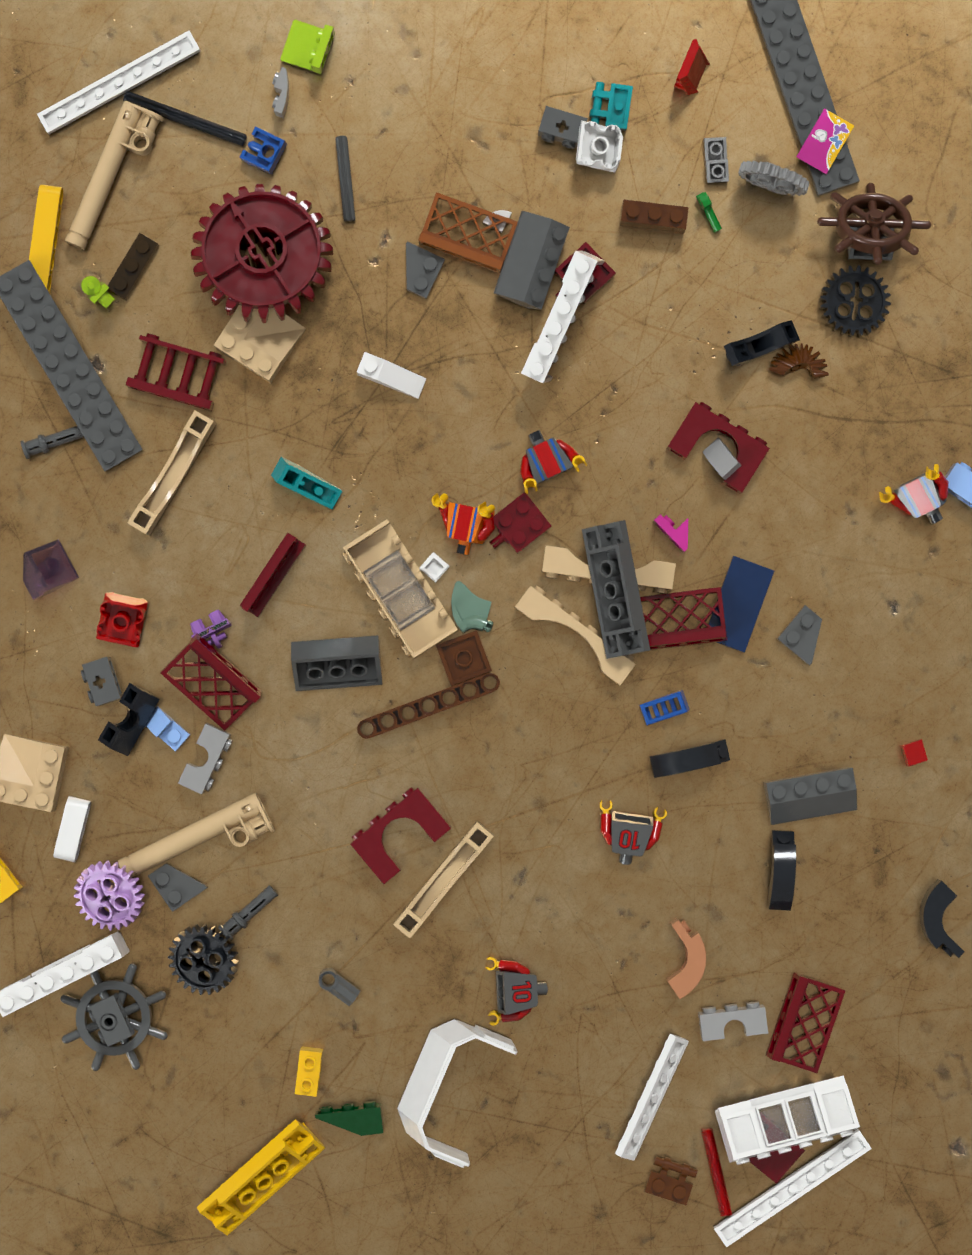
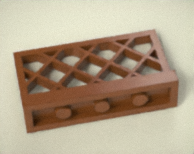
(461, 250)

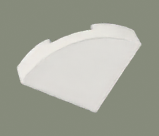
(500, 227)

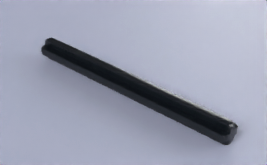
(187, 119)

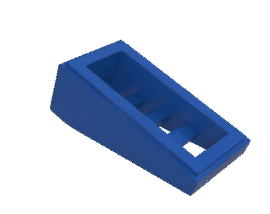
(681, 698)

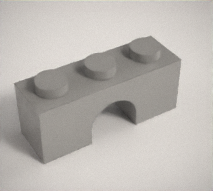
(199, 777)
(713, 1021)

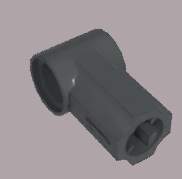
(340, 987)

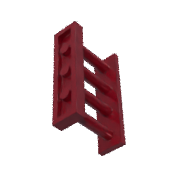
(160, 387)

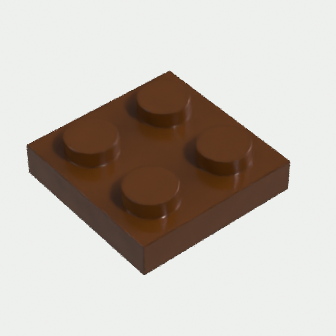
(463, 658)

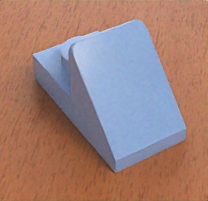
(167, 729)

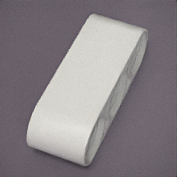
(72, 829)

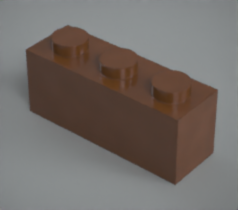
(654, 216)

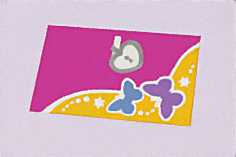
(825, 141)

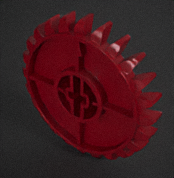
(265, 221)

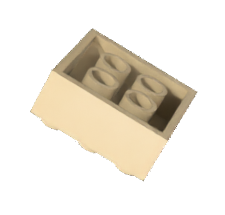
(260, 345)
(31, 772)

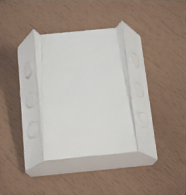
(599, 146)

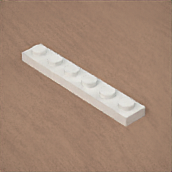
(651, 1097)

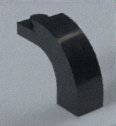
(761, 343)
(689, 759)
(783, 870)
(931, 914)

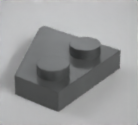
(421, 269)
(802, 634)
(175, 885)

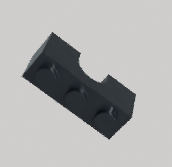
(123, 735)

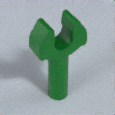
(705, 204)

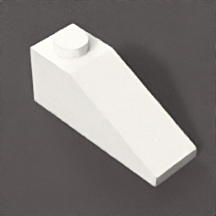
(390, 375)

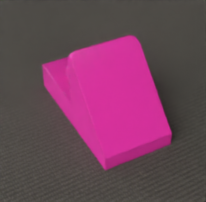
(678, 536)

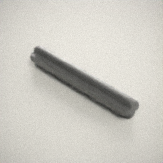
(345, 178)

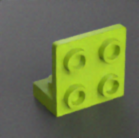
(308, 46)

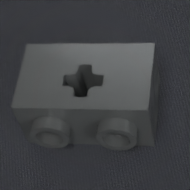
(552, 121)
(111, 689)

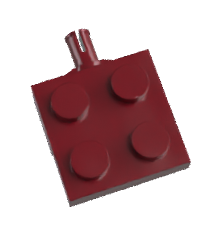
(601, 273)
(519, 523)

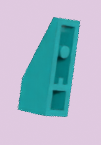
(305, 483)

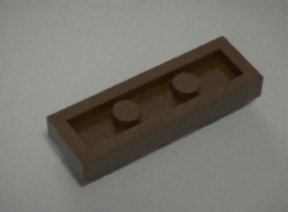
(132, 266)

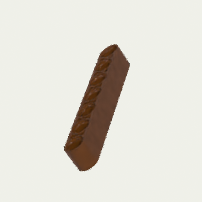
(420, 713)

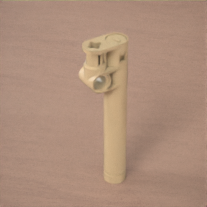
(130, 126)
(241, 815)

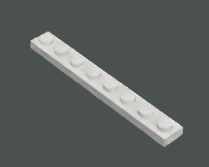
(118, 82)
(792, 1188)

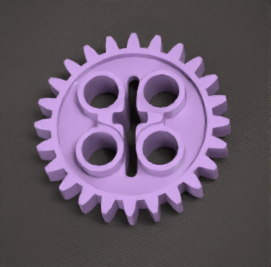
(93, 904)

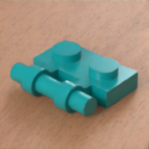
(618, 105)

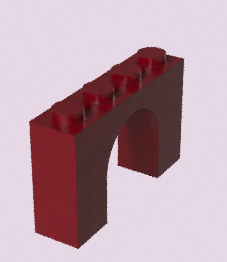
(748, 450)
(370, 843)

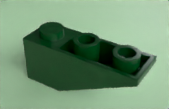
(356, 1119)

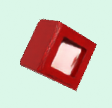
(914, 752)

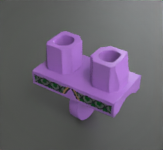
(219, 624)

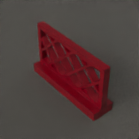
(272, 575)
(687, 636)
(224, 669)
(788, 1016)

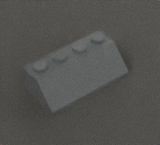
(531, 260)
(336, 663)
(811, 795)

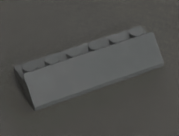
(616, 589)

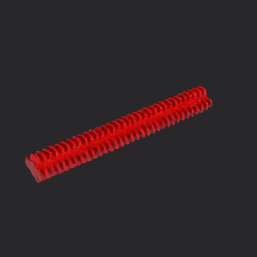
(717, 1172)

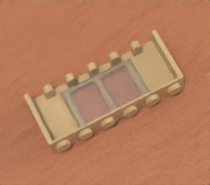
(399, 589)

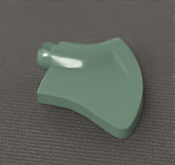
(470, 610)

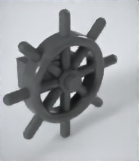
(113, 1018)

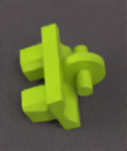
(96, 291)

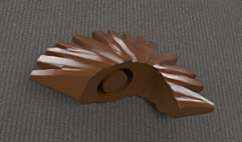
(798, 360)

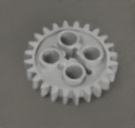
(774, 178)

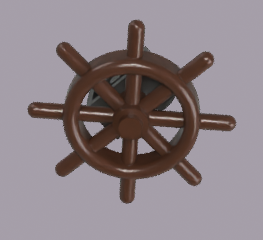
(872, 233)

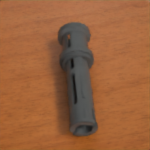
(40, 444)
(240, 919)

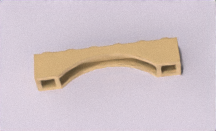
(165, 486)
(562, 562)
(538, 607)
(443, 879)

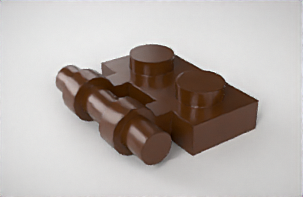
(667, 1186)

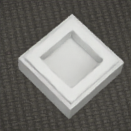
(434, 567)

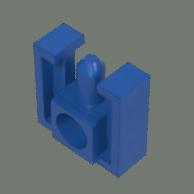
(270, 143)

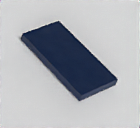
(742, 600)

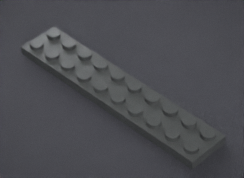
(801, 83)
(67, 366)

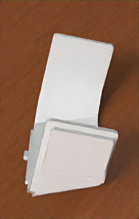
(428, 1077)

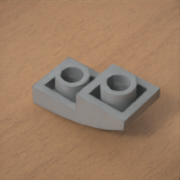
(281, 86)
(716, 159)
(721, 458)

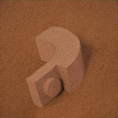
(692, 970)

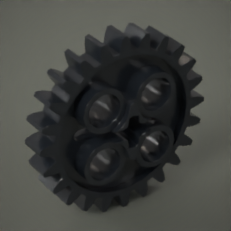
(835, 298)
(212, 944)

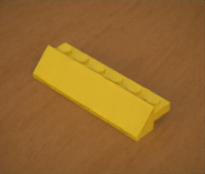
(261, 1177)

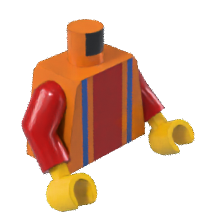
(465, 522)

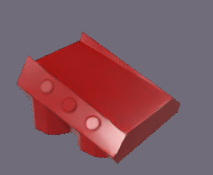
(692, 69)
(121, 619)

